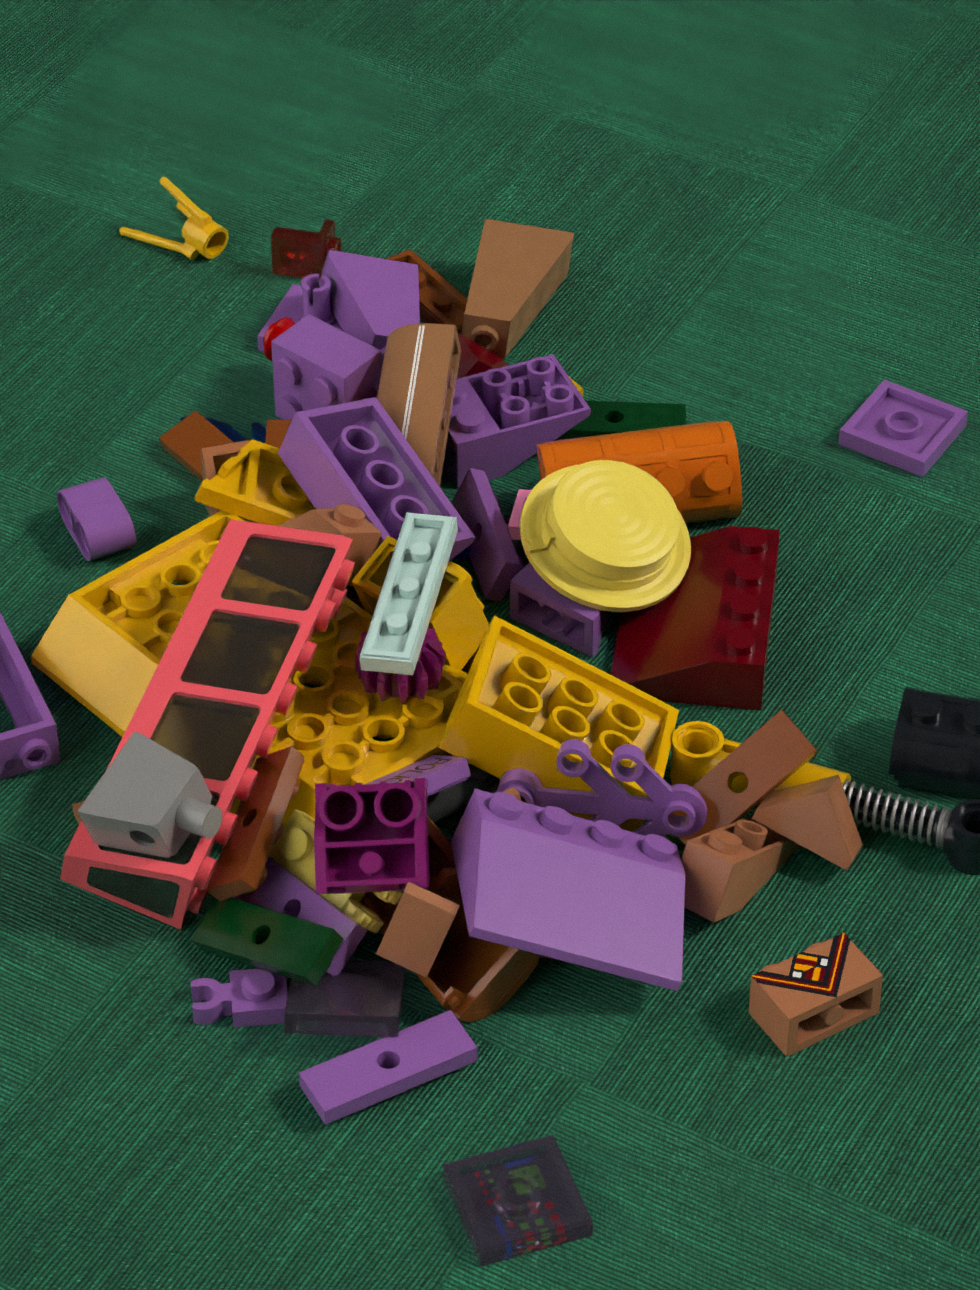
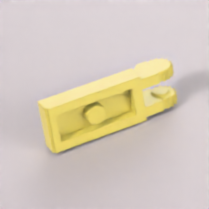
(296, 854)

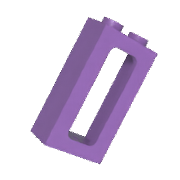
(36, 736)

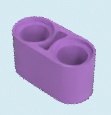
(96, 518)

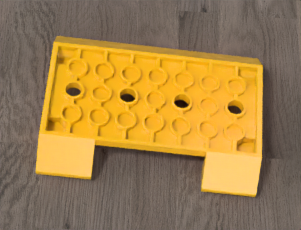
(119, 626)

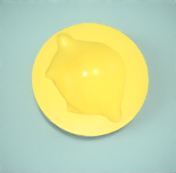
(606, 536)

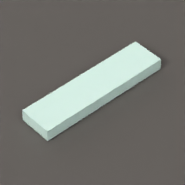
(409, 594)

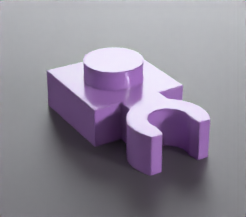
(251, 997)

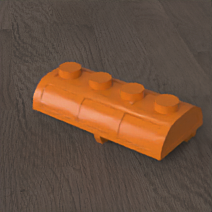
(690, 460)

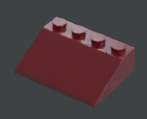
(713, 630)

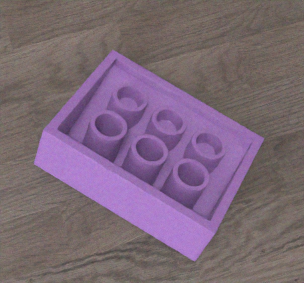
(571, 888)

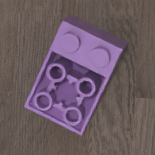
(506, 413)

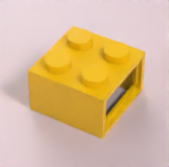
(457, 611)

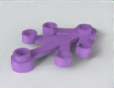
(610, 799)

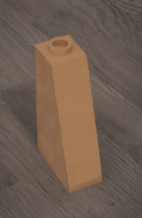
(512, 281)

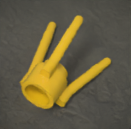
(199, 231)

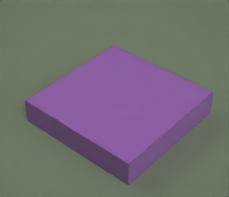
(903, 428)

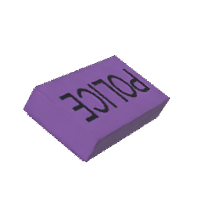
(439, 770)

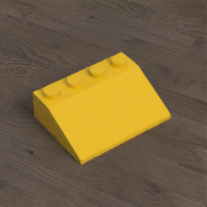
(533, 697)

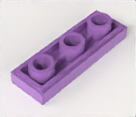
(492, 549)
(293, 897)
(388, 1067)

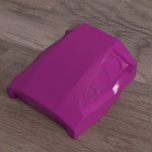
(371, 837)

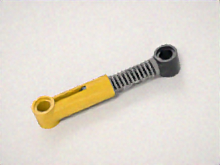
(701, 746)

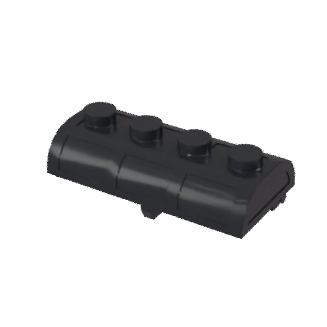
(937, 744)

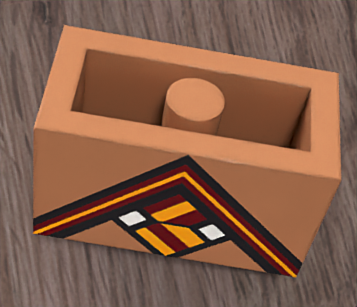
(815, 994)

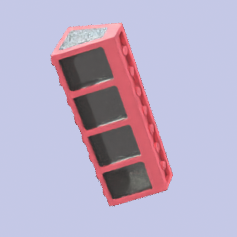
(219, 696)

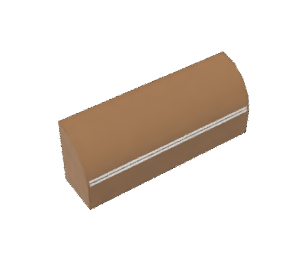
(420, 387)

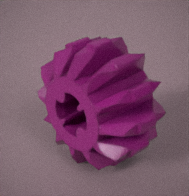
(425, 677)

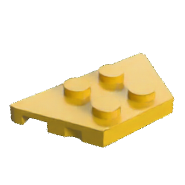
(255, 487)

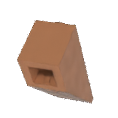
(731, 866)

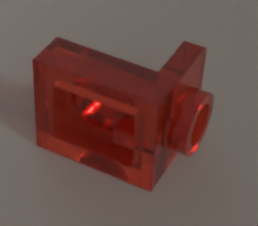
(301, 251)

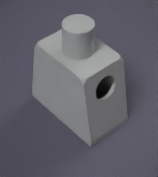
(149, 801)

